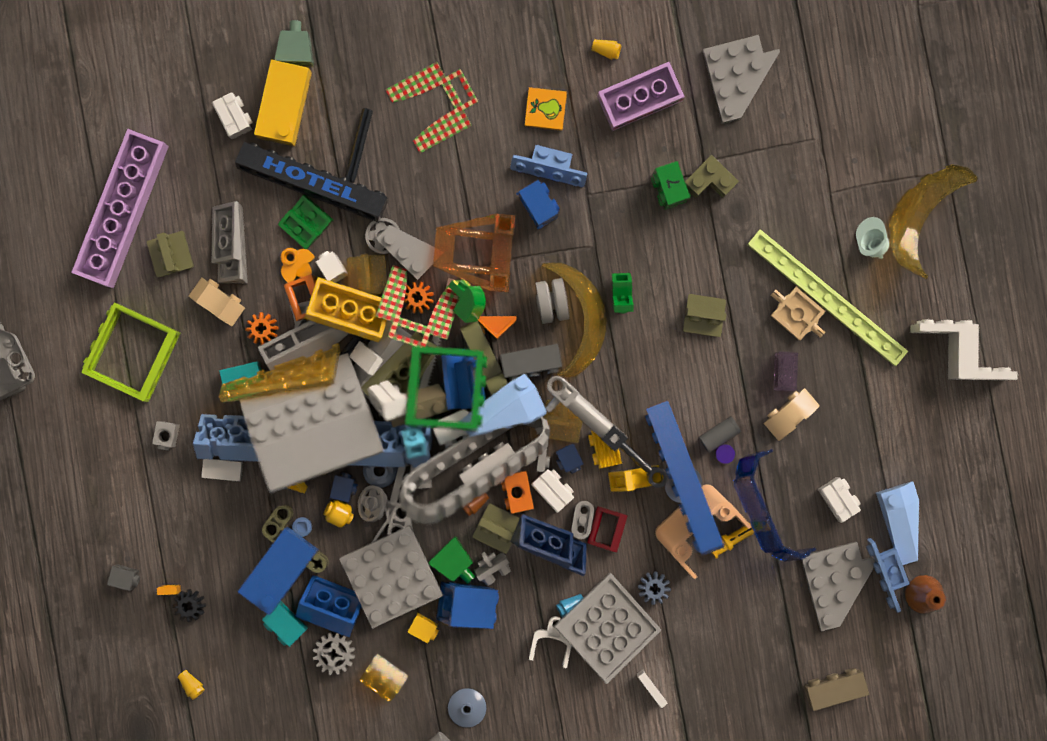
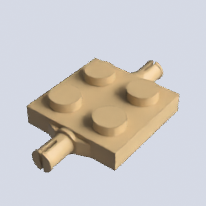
(797, 313)

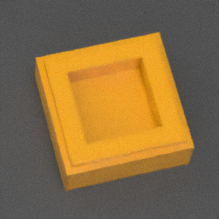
(168, 589)

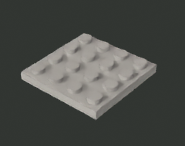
(391, 576)
(607, 628)

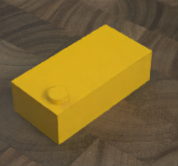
(282, 103)
(345, 310)

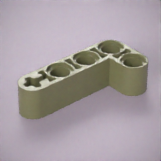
(477, 341)
(280, 524)

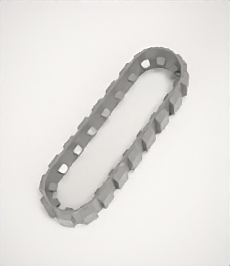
(476, 487)

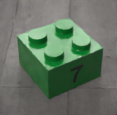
(670, 185)

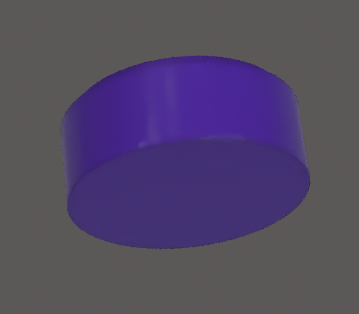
(725, 454)

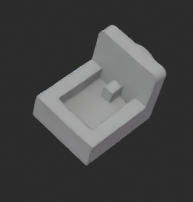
(543, 462)

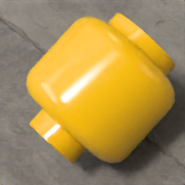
(338, 513)

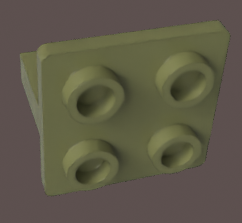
(170, 253)
(704, 315)
(496, 528)

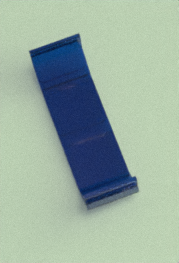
(758, 513)

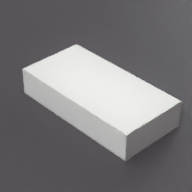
(366, 358)
(222, 469)
(652, 688)

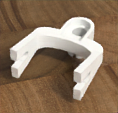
(551, 632)

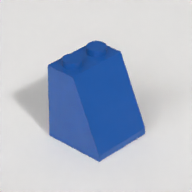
(467, 605)

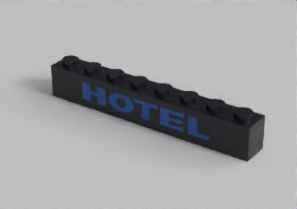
(311, 182)

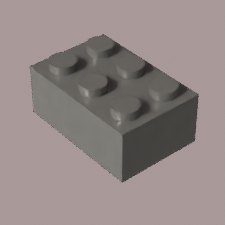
(531, 362)

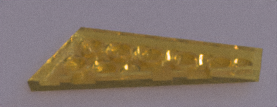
(286, 377)

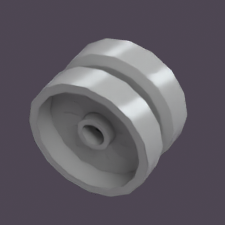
(552, 300)

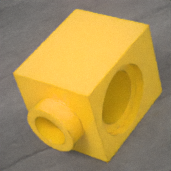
(423, 628)

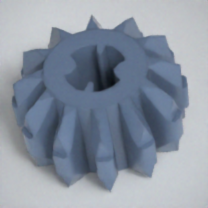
(649, 593)

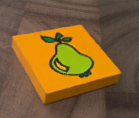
(545, 109)

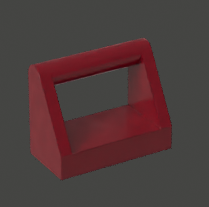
(618, 530)

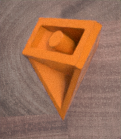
(497, 324)

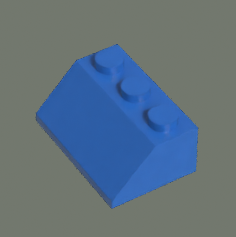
(450, 380)
(329, 606)

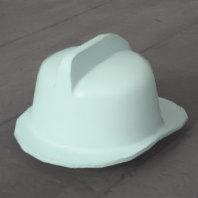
(872, 237)

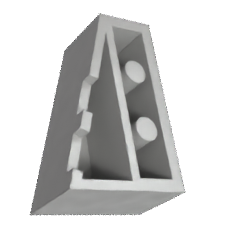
(408, 250)
(486, 462)

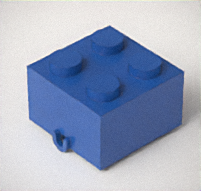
(538, 204)

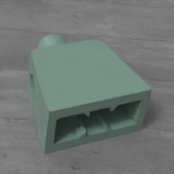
(294, 46)

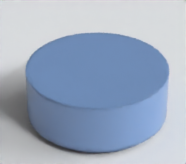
(302, 526)

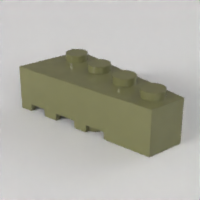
(398, 366)

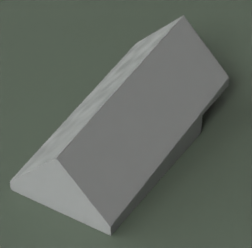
(229, 243)
(384, 348)

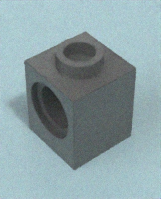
(123, 577)

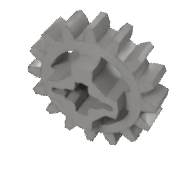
(325, 652)

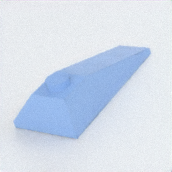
(511, 405)
(901, 517)

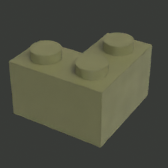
(711, 174)

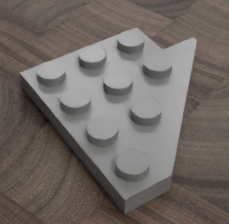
(736, 74)
(835, 581)

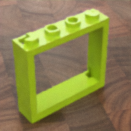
(158, 366)

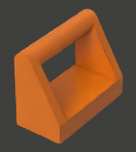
(310, 280)

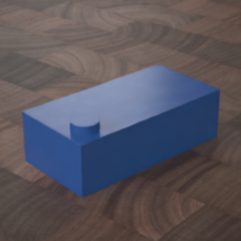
(278, 570)

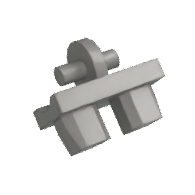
(491, 564)

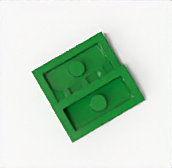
(305, 222)

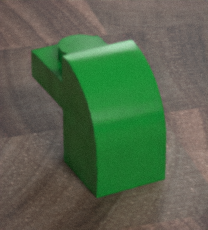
(622, 293)
(471, 300)

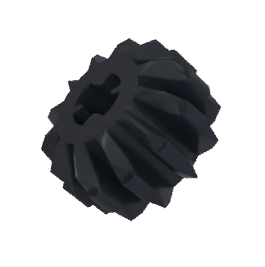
(182, 607)

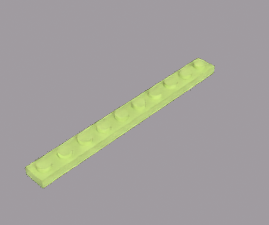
(827, 298)

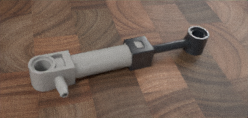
(600, 425)

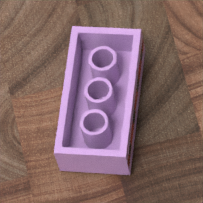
(640, 96)

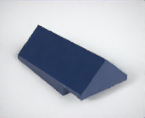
(550, 544)

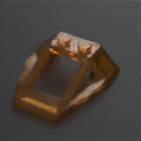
(501, 251)

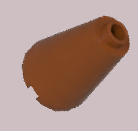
(925, 594)

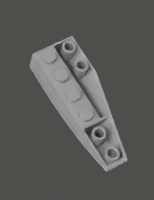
(300, 342)

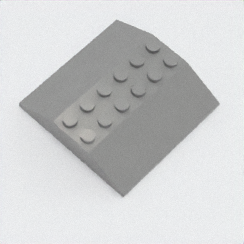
(311, 429)

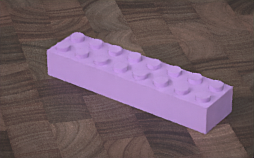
(120, 208)

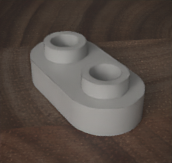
(581, 519)

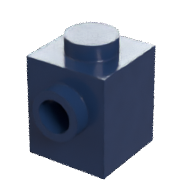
(569, 459)
(343, 487)

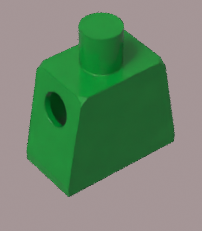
(453, 561)

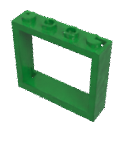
(478, 399)

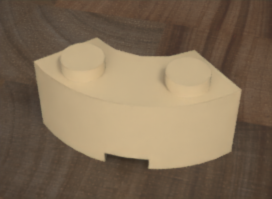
(216, 301)
(786, 418)

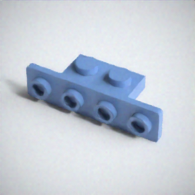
(550, 165)
(890, 570)

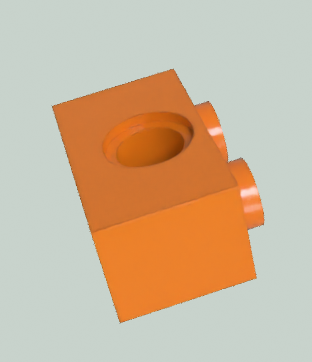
(523, 502)

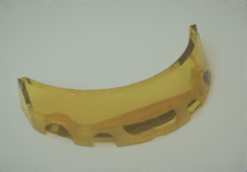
(916, 207)
(593, 317)

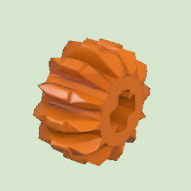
(412, 302)
(257, 324)

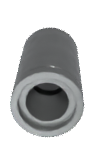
(719, 434)

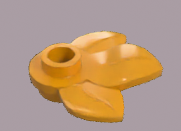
(298, 266)

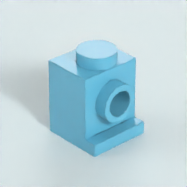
(412, 438)

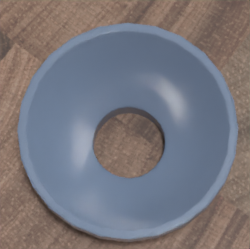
(382, 481)

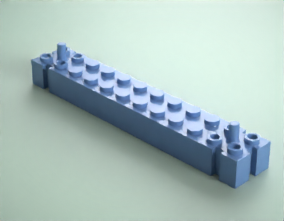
(232, 441)

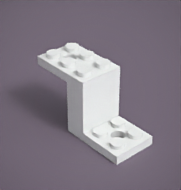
(963, 350)

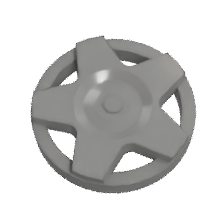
(372, 235)
(373, 504)

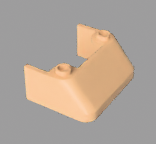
(674, 532)

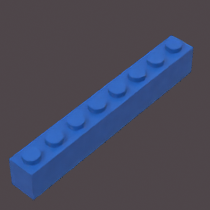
(685, 479)

